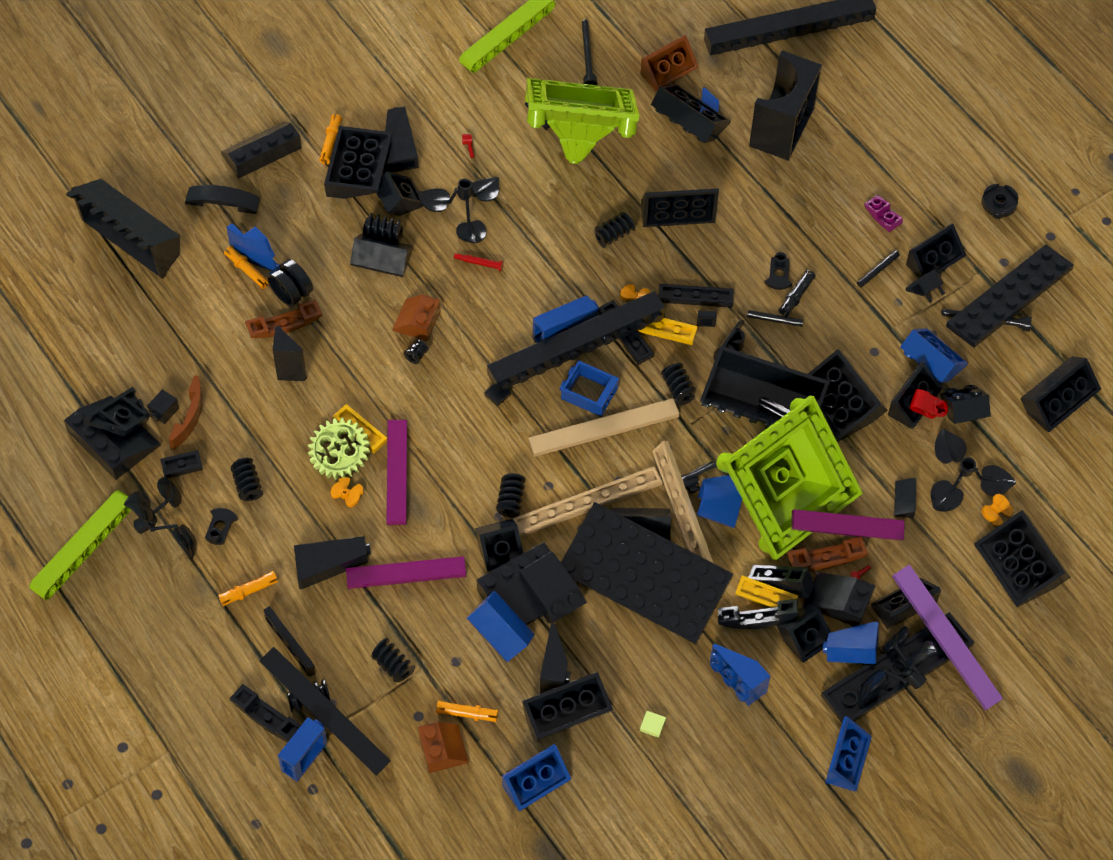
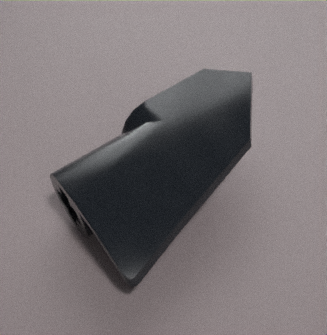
(734, 340)

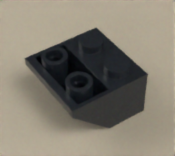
(966, 404)

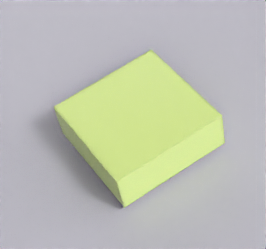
(652, 724)

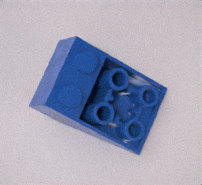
(740, 673)

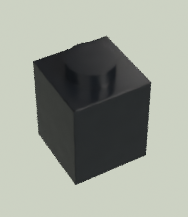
(163, 407)

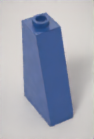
(563, 318)

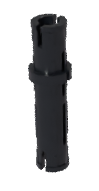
(793, 298)

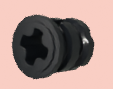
(416, 350)

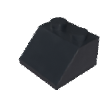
(398, 194)
(499, 543)
(805, 632)

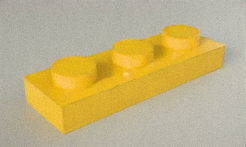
(672, 331)
(375, 438)
(761, 592)

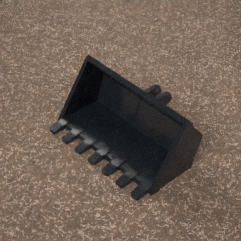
(127, 225)
(741, 379)

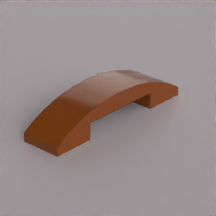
(288, 322)
(182, 432)
(828, 557)

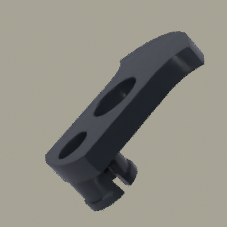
(779, 262)
(224, 516)

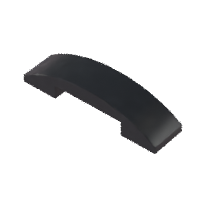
(224, 196)
(759, 618)
(264, 714)

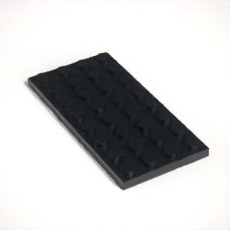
(646, 573)

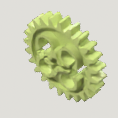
(345, 463)

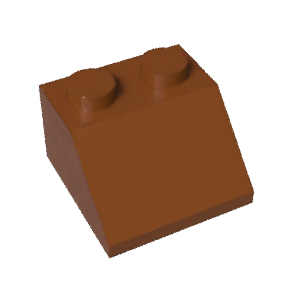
(418, 317)
(442, 746)

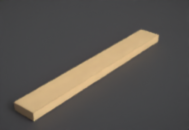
(603, 427)
(680, 501)
(582, 502)

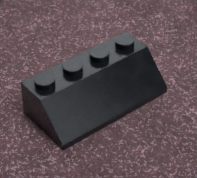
(685, 110)
(262, 149)
(1061, 393)
(566, 706)

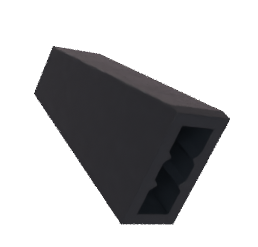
(402, 150)
(328, 558)

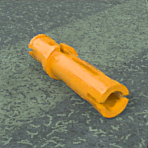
(331, 134)
(240, 261)
(246, 589)
(476, 713)

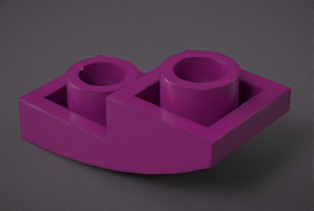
(883, 214)

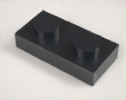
(181, 464)

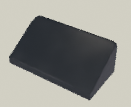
(905, 498)

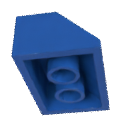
(938, 357)

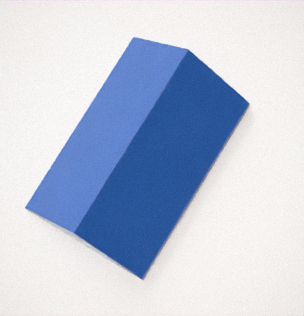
(501, 626)
(849, 756)
(535, 778)

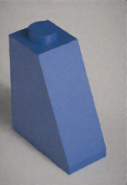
(853, 644)

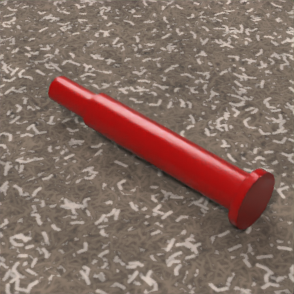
(480, 261)

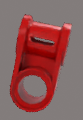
(928, 404)

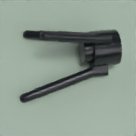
(691, 480)

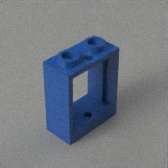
(582, 369)
(302, 749)

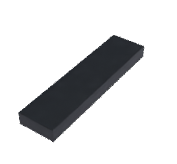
(696, 295)
(633, 342)
(289, 641)

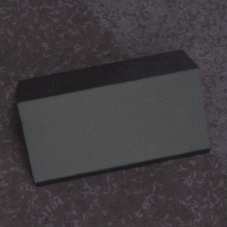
(936, 252)
(380, 255)
(288, 357)
(919, 379)
(654, 519)
(897, 608)

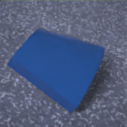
(252, 245)
(719, 500)

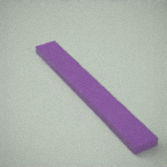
(947, 637)

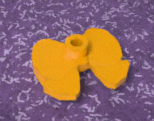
(628, 293)
(341, 490)
(1000, 504)

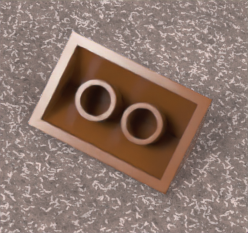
(668, 63)

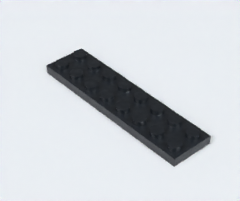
(1009, 296)
(845, 695)

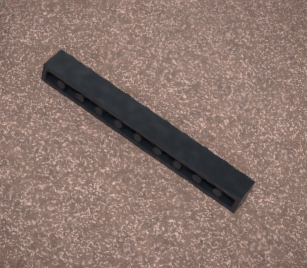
(787, 24)
(576, 341)

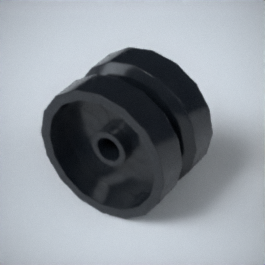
(289, 282)

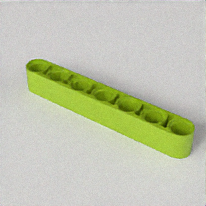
(505, 33)
(80, 546)

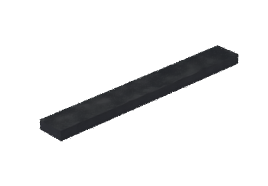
(325, 711)

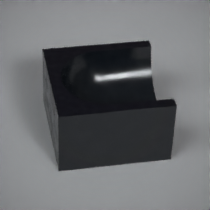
(783, 118)

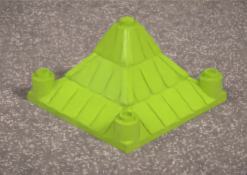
(580, 113)
(789, 469)

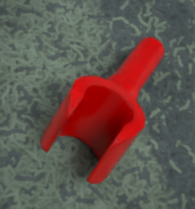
(467, 140)
(854, 574)

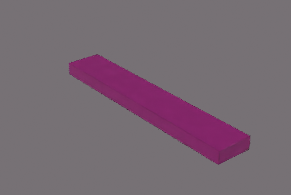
(396, 472)
(847, 525)
(405, 572)

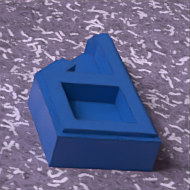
(710, 100)

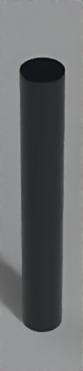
(876, 270)
(775, 318)

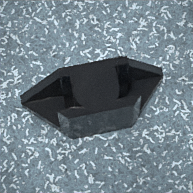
(927, 284)

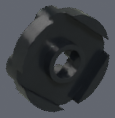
(998, 209)

